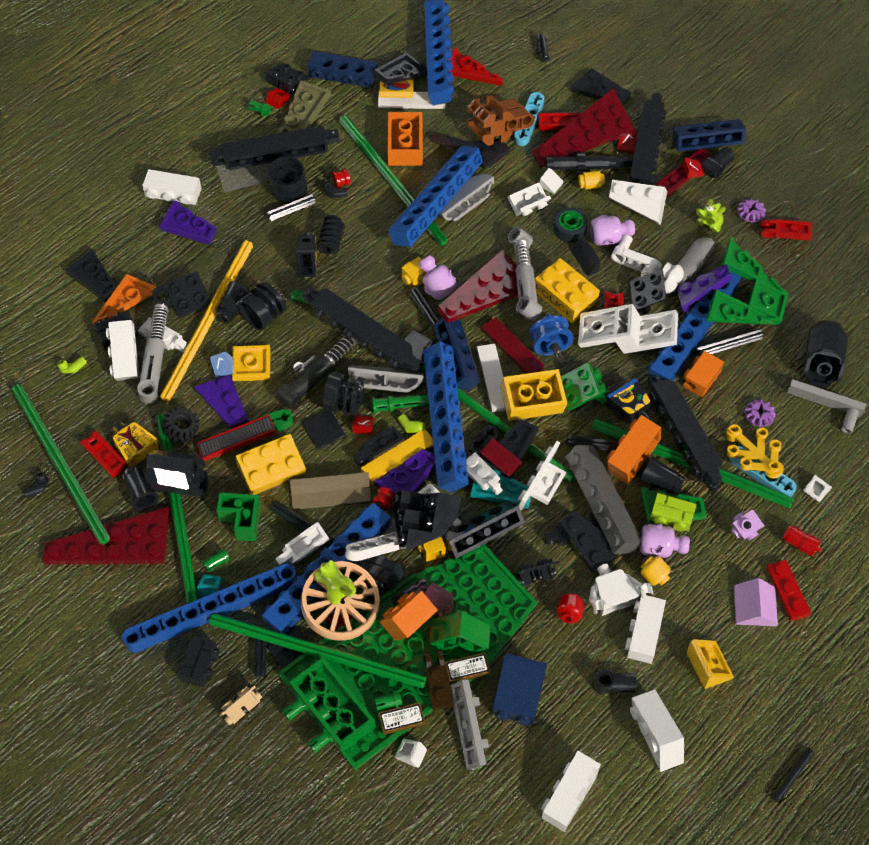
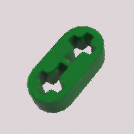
(277, 419)

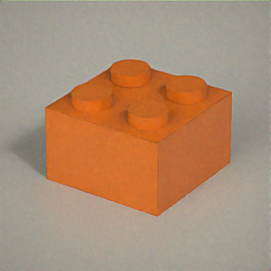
(408, 616)

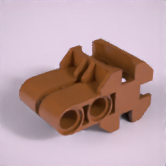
(499, 117)

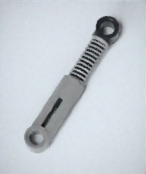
(154, 346)

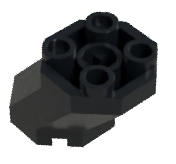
(825, 353)
(176, 472)

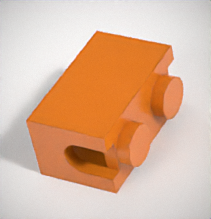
(703, 373)

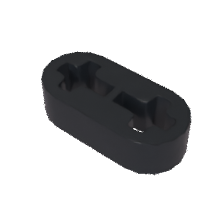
(481, 438)

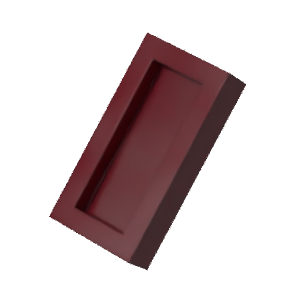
(501, 458)

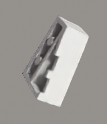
(640, 198)
(658, 730)
(570, 791)

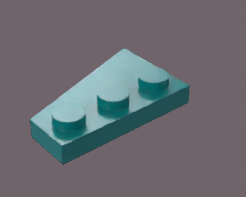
(511, 491)

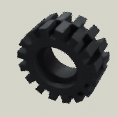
(177, 433)

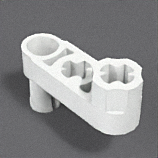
(634, 259)

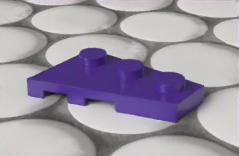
(185, 224)
(696, 289)
(224, 399)
(410, 474)

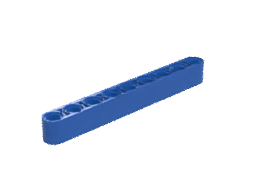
(200, 607)

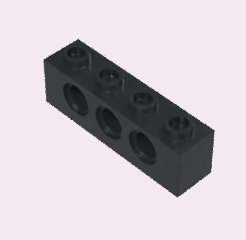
(482, 528)

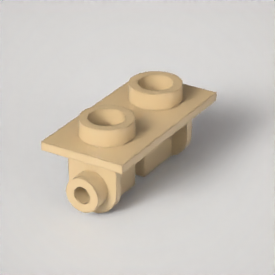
(233, 709)

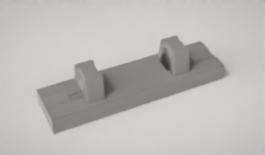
(468, 725)

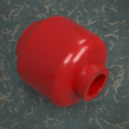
(570, 608)

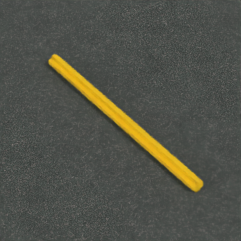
(205, 323)

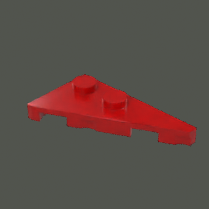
(470, 69)

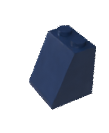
(519, 689)

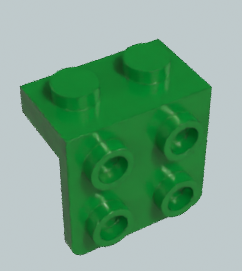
(583, 385)

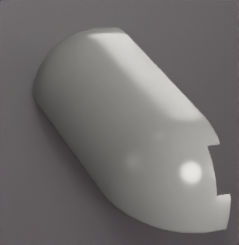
(468, 197)
(696, 258)
(386, 378)

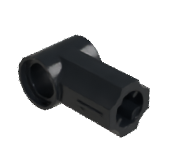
(715, 165)
(616, 682)

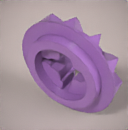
(755, 215)
(752, 413)

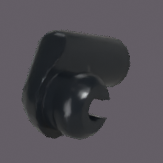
(332, 191)
(39, 486)

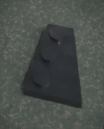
(400, 69)
(598, 85)
(92, 275)
(517, 441)
(587, 541)

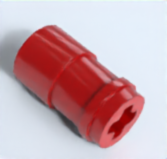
(803, 541)

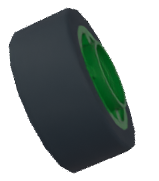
(570, 224)

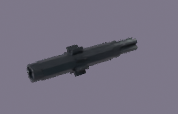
(581, 162)

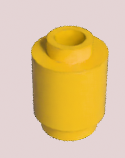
(591, 180)

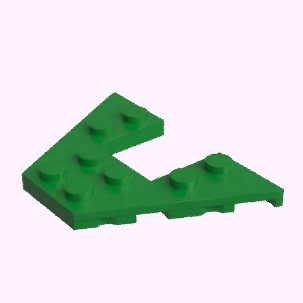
(766, 298)

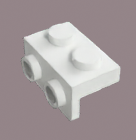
(528, 199)

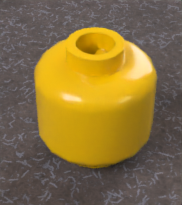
(655, 570)

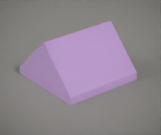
(755, 603)

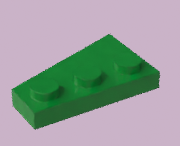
(649, 497)

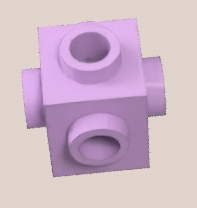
(752, 521)

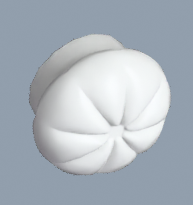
(672, 276)

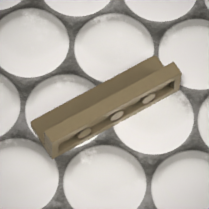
(330, 490)

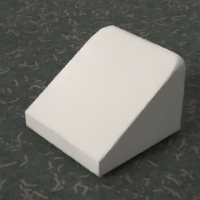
(551, 181)
(817, 488)
(411, 752)

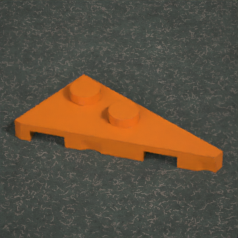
(126, 295)

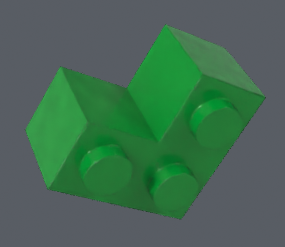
(243, 510)
(460, 630)

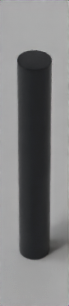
(793, 774)

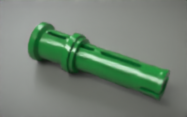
(390, 403)

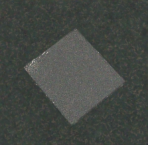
(242, 177)

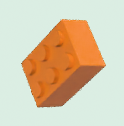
(405, 139)
(633, 449)

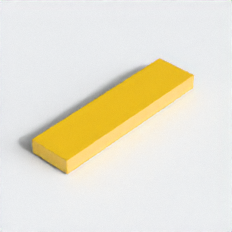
(396, 456)

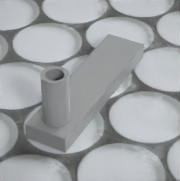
(852, 407)

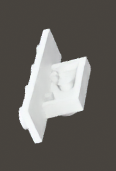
(545, 482)

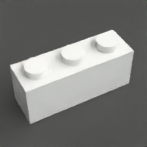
(171, 187)
(122, 350)
(645, 629)

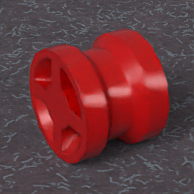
(341, 178)
(383, 498)

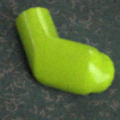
(65, 367)
(411, 426)

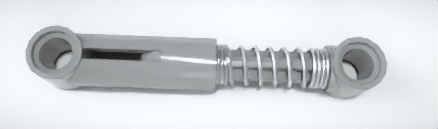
(528, 302)

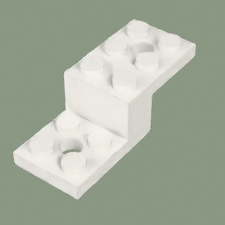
(628, 328)

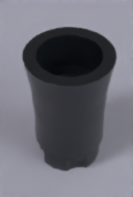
(227, 307)
(662, 476)
(140, 490)

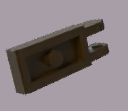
(438, 682)

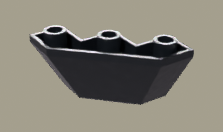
(423, 516)

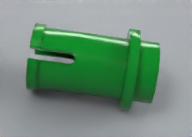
(263, 109)
(296, 296)
(216, 560)
(388, 701)

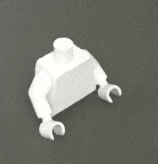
(615, 590)

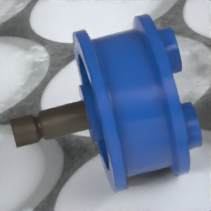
(551, 336)

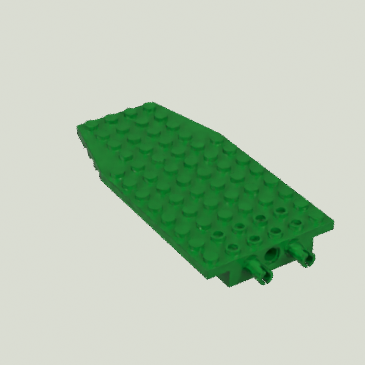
(344, 697)

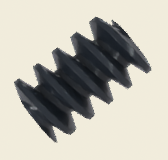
(330, 235)

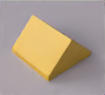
(709, 662)

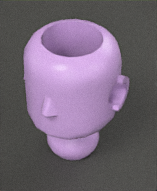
(609, 230)
(438, 279)
(661, 541)

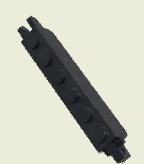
(647, 141)
(270, 147)
(362, 328)
(686, 431)

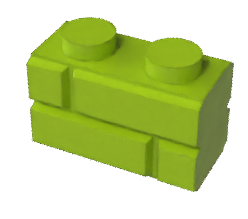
(673, 512)

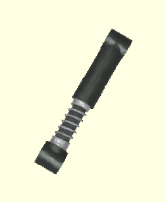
(292, 393)

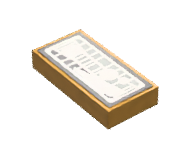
(467, 668)
(401, 718)

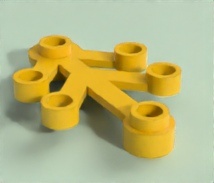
(771, 466)

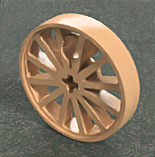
(350, 603)

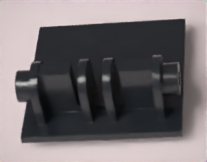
(285, 77)
(648, 290)
(188, 294)
(543, 566)

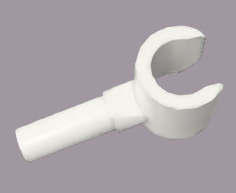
(303, 365)

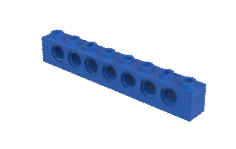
(438, 51)
(435, 196)
(692, 335)
(445, 417)
(284, 622)

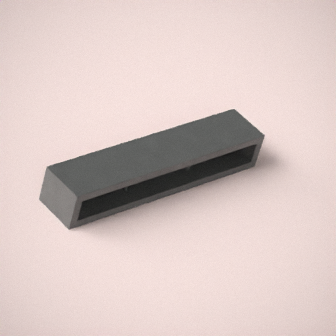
(603, 499)

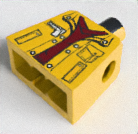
(133, 442)

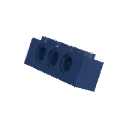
(342, 69)
(709, 135)
(454, 335)

